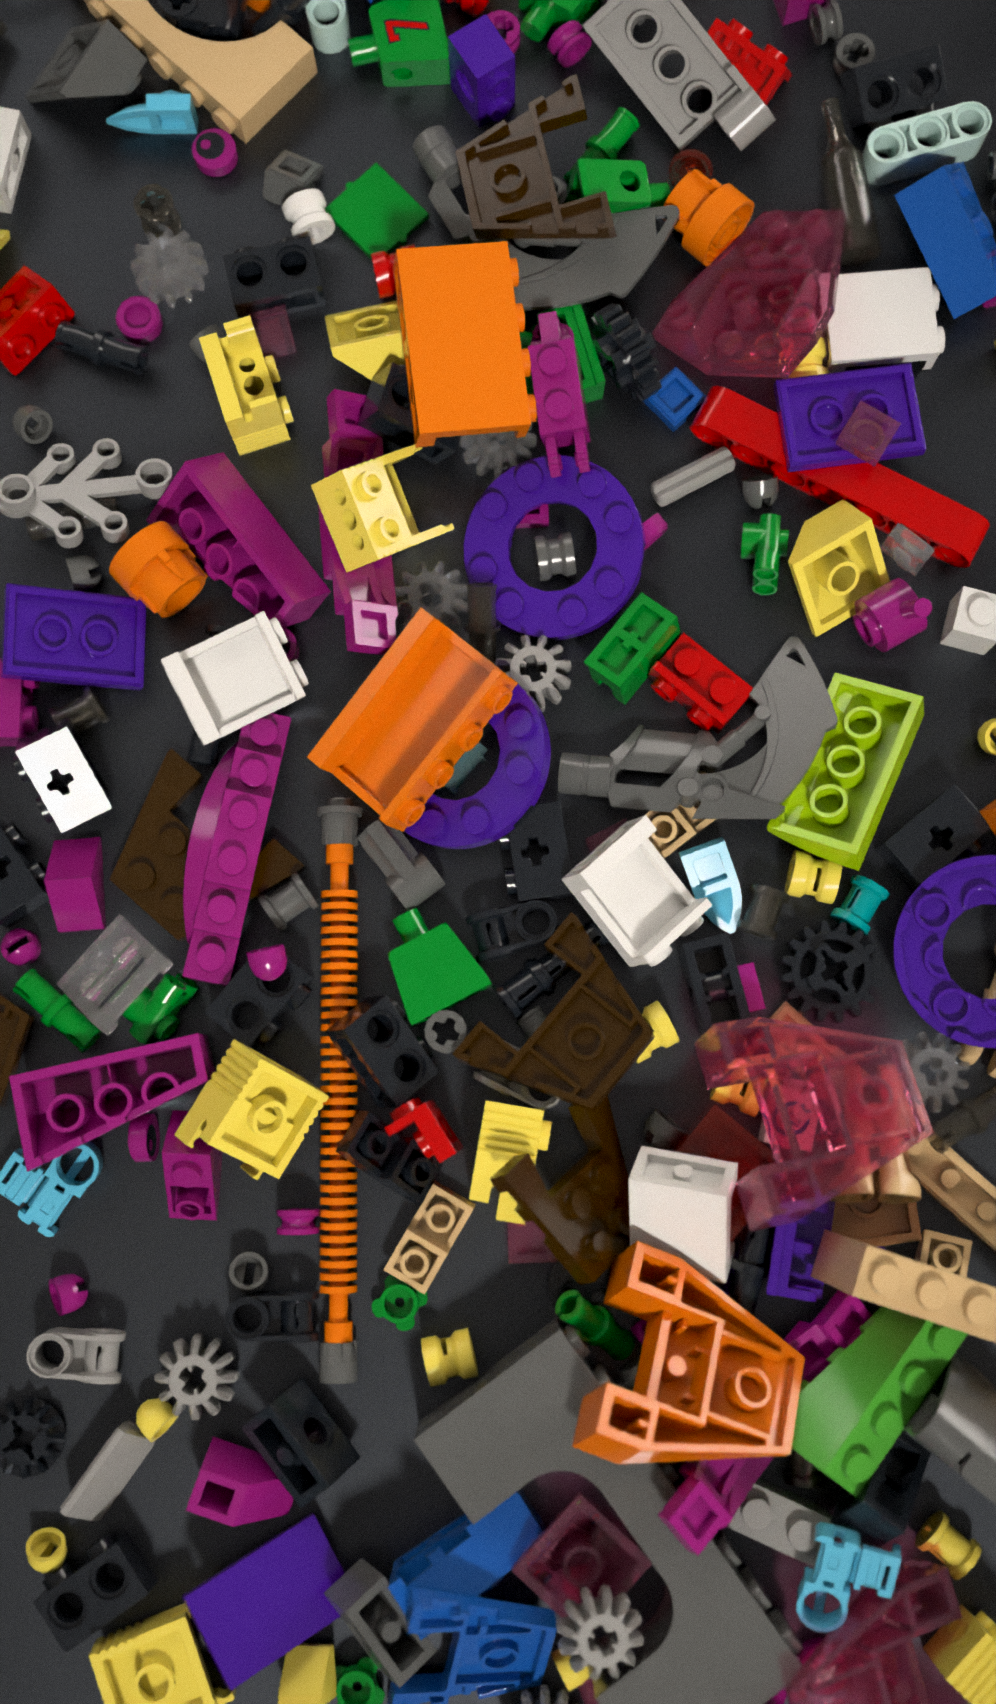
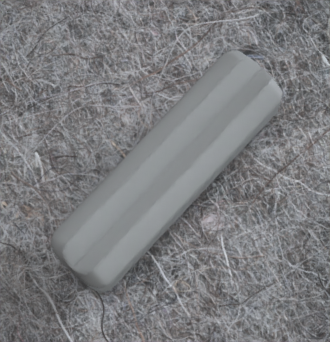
(692, 476)

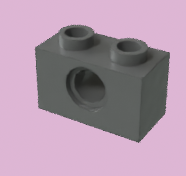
(378, 1622)

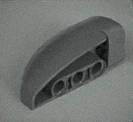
(961, 1419)

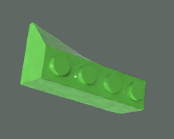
(870, 1394)

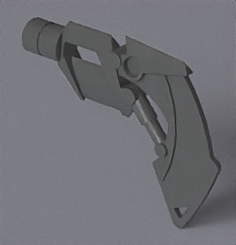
(587, 274)
(791, 709)

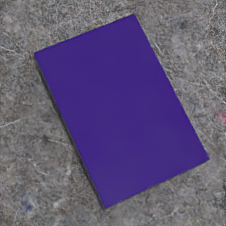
(819, 406)
(73, 637)
(266, 1601)

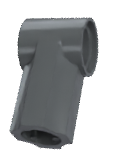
(406, 870)

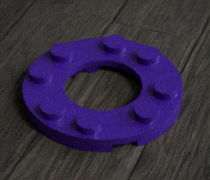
(614, 568)
(509, 793)
(920, 950)

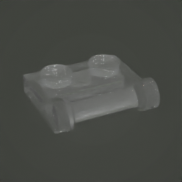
(105, 967)

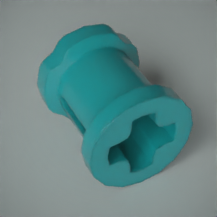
(860, 904)

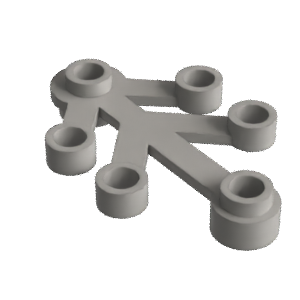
(79, 491)

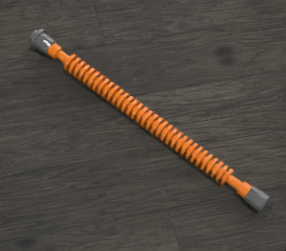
(339, 1350)

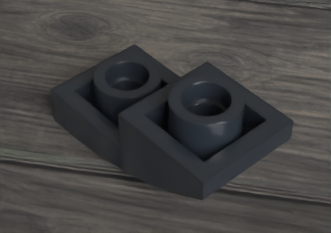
(389, 1160)

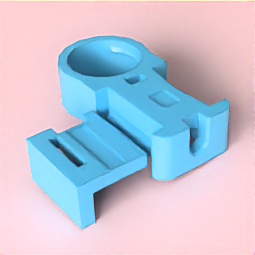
(40, 1189)
(837, 1567)

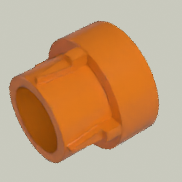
(709, 215)
(158, 569)

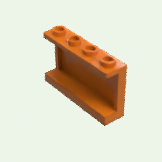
(463, 341)
(413, 720)

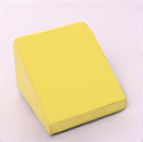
(308, 1675)

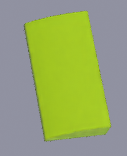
(853, 772)

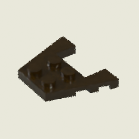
(512, 182)
(157, 848)
(583, 1041)
(587, 1208)

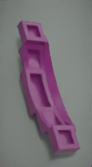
(367, 593)
(227, 848)
(719, 1486)

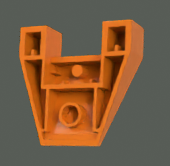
(705, 1376)

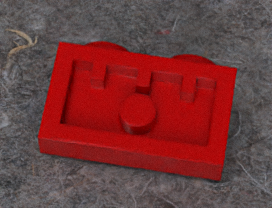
(760, 68)
(28, 318)
(699, 684)
(434, 1131)

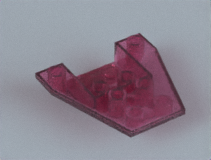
(760, 298)

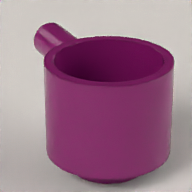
(890, 615)

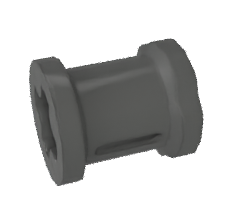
(288, 901)
(442, 1017)

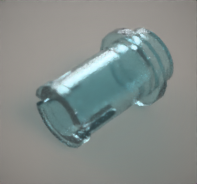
(465, 766)

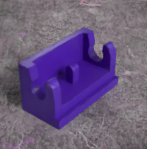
(795, 1255)

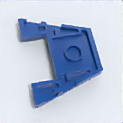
(492, 1648)

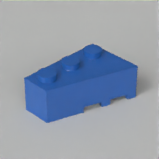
(952, 236)
(468, 1556)

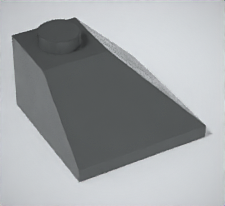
(89, 64)

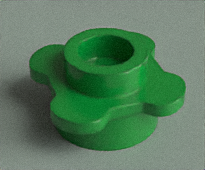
(386, 1306)
(361, 1672)

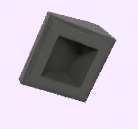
(289, 175)

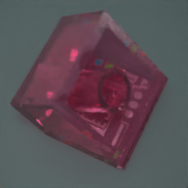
(580, 1550)

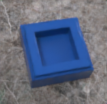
(676, 399)

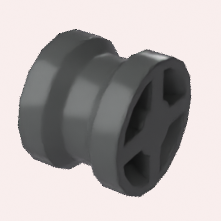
(554, 556)

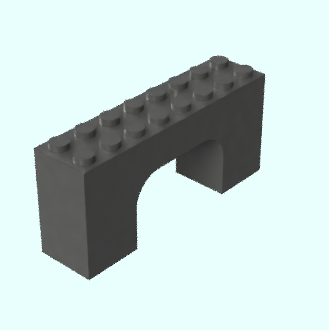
(713, 1624)

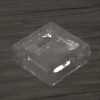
(906, 549)

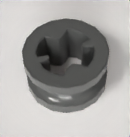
(825, 22)
(855, 43)

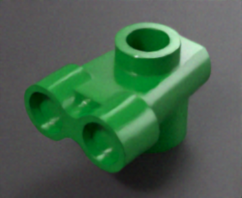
(765, 545)
(155, 1010)

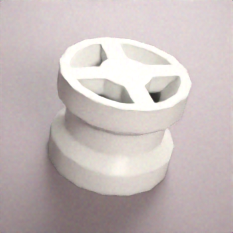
(308, 215)

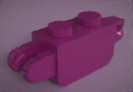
(559, 394)

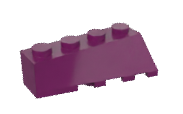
(240, 540)
(91, 1096)

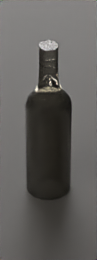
(848, 189)

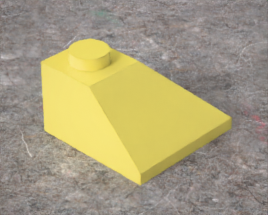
(366, 338)
(836, 564)

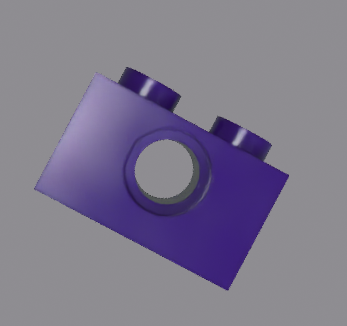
(482, 71)

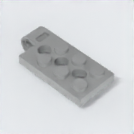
(734, 103)

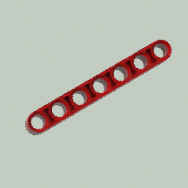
(882, 494)

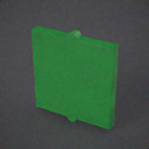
(376, 212)

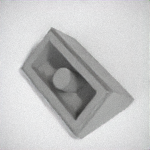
(108, 1474)

